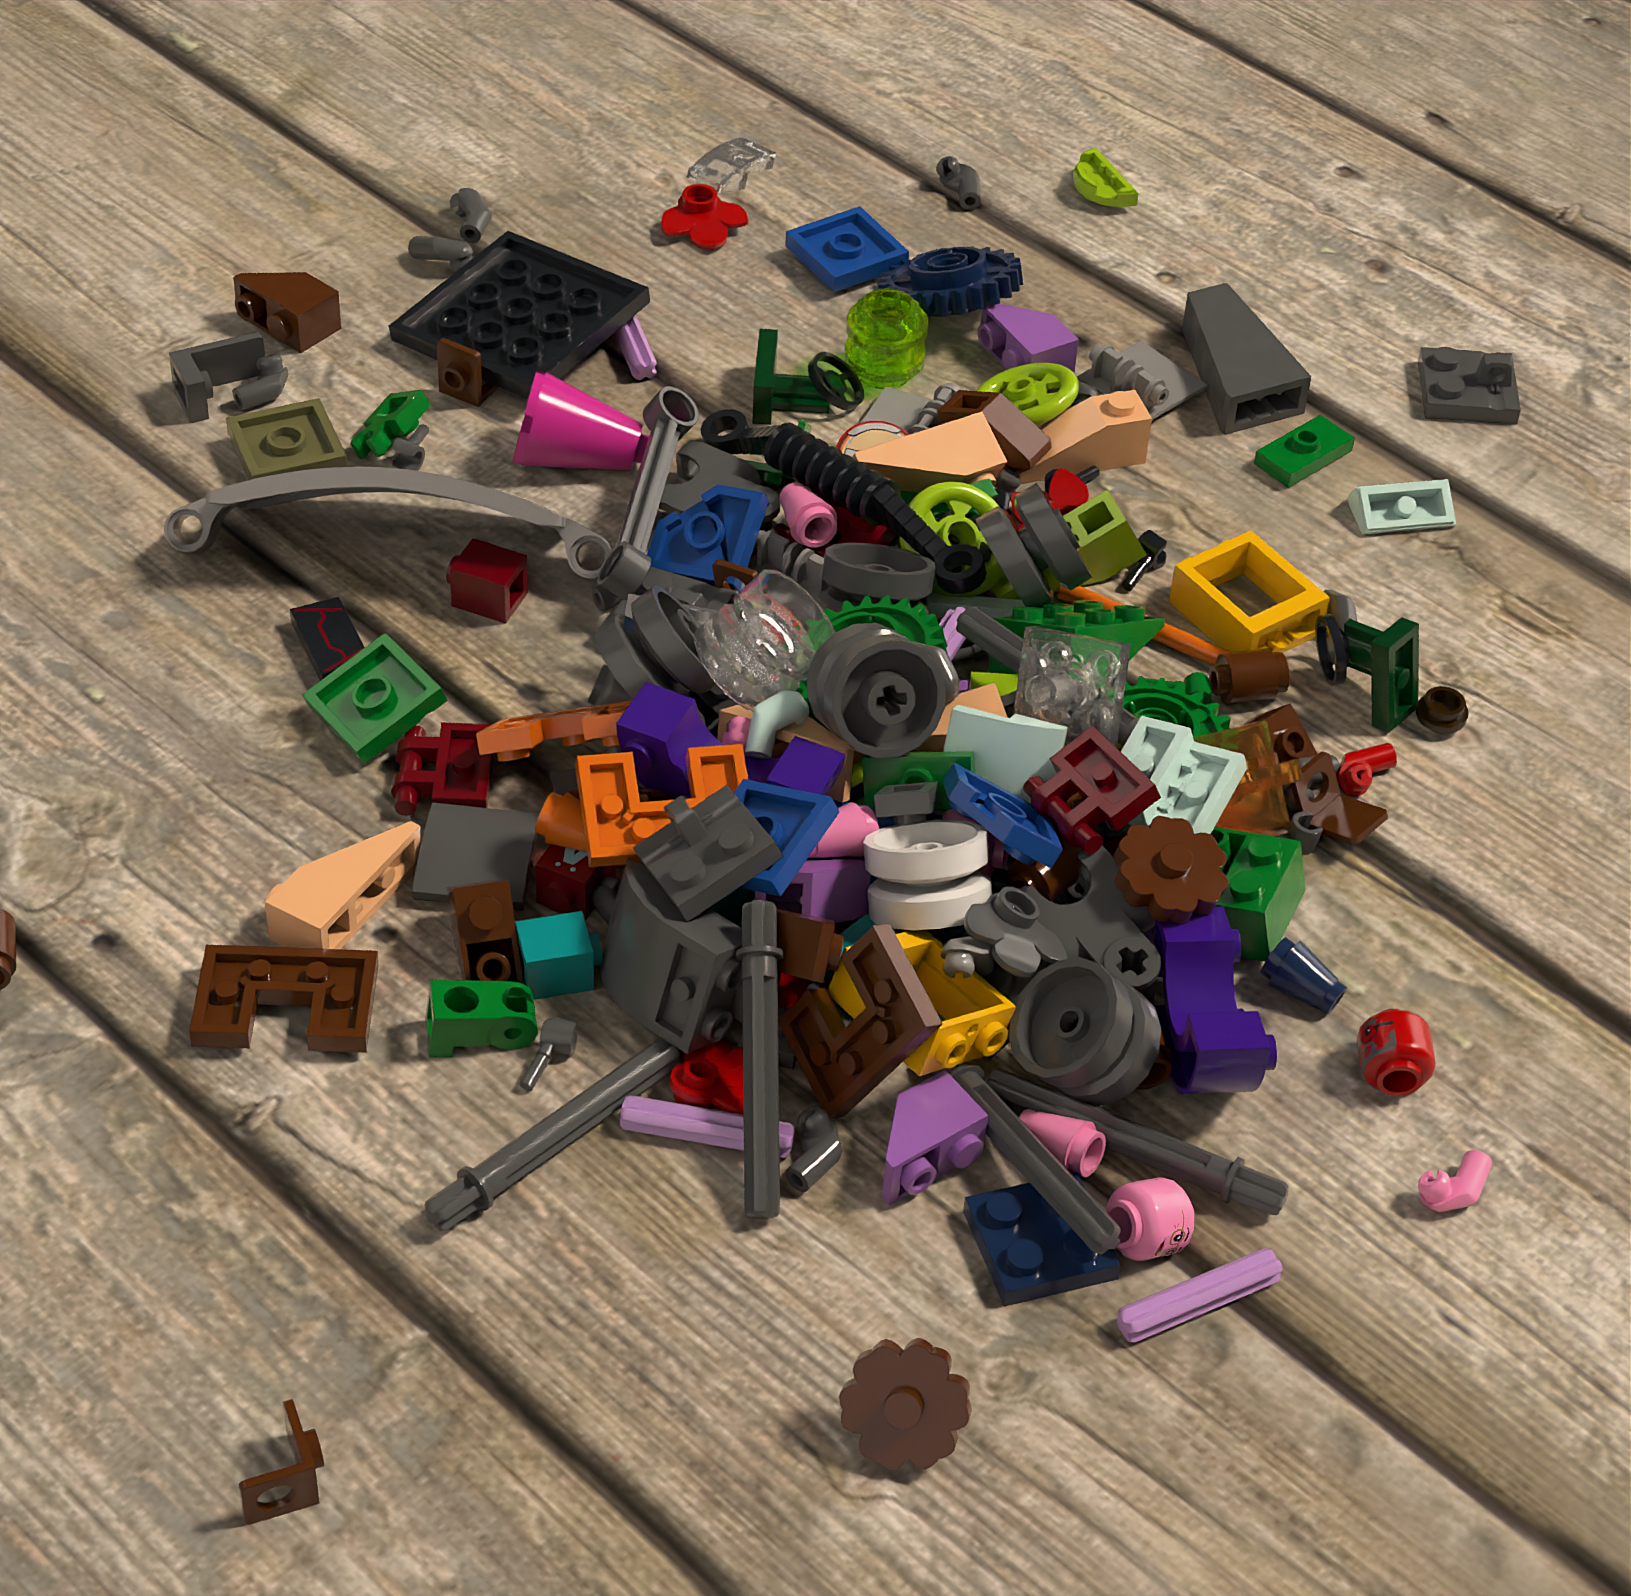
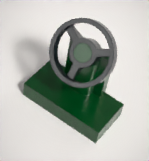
(799, 392)
(1386, 656)

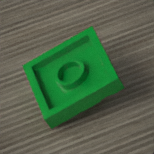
(374, 697)

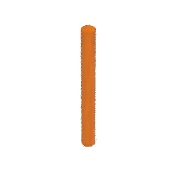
(1167, 635)

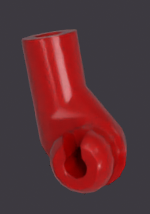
(1357, 767)

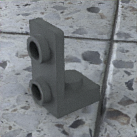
(210, 365)

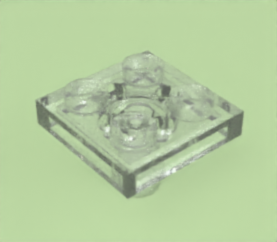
(1052, 685)

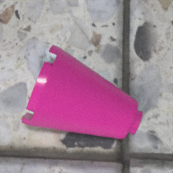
(575, 430)

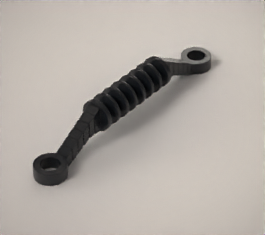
(849, 486)

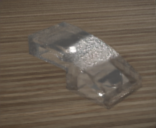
(730, 163)

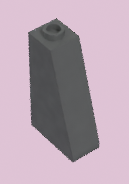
(1242, 361)

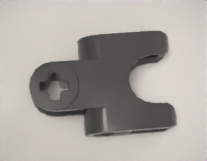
(704, 467)
(1104, 925)

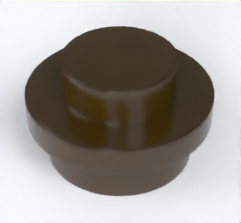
(1442, 710)

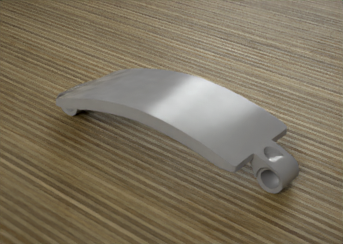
(361, 479)

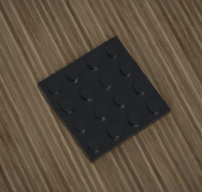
(522, 311)

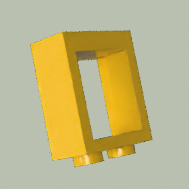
(1275, 628)
(972, 1007)

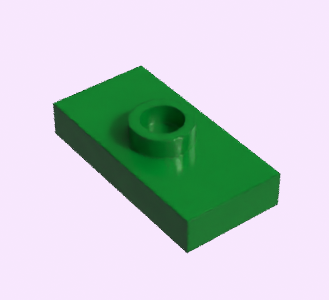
(1304, 450)
(909, 769)

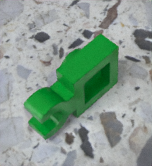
(392, 418)

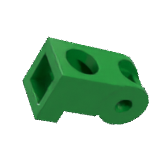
(479, 1015)

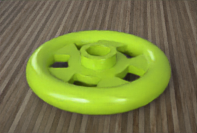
(1028, 386)
(959, 499)

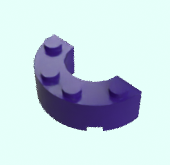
(665, 723)
(1209, 1038)

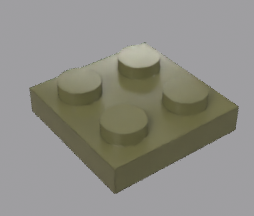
(286, 439)

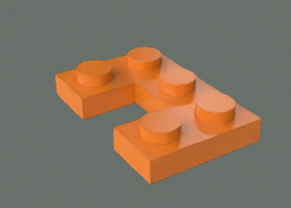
(517, 736)
(611, 803)

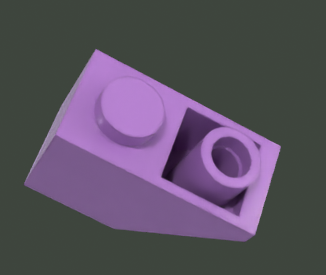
(1025, 337)
(826, 890)
(931, 1134)

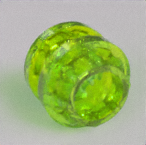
(886, 338)

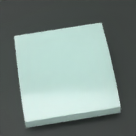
(1005, 748)
(1189, 775)

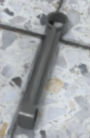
(669, 419)

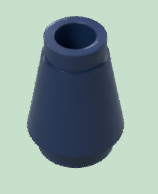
(1302, 975)

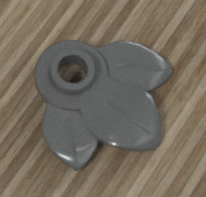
(1013, 931)

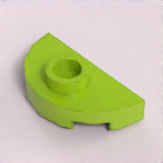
(1102, 182)

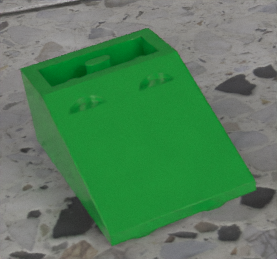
(1086, 618)
(1262, 887)

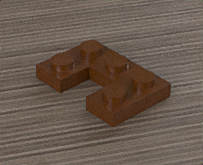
(331, 981)
(853, 1060)

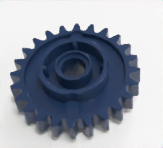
(955, 279)

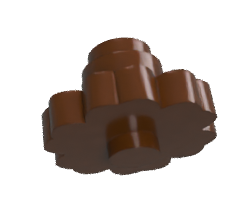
(1170, 869)
(905, 1404)

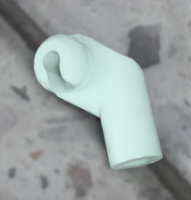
(772, 716)

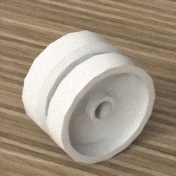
(926, 873)

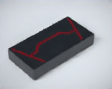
(326, 634)

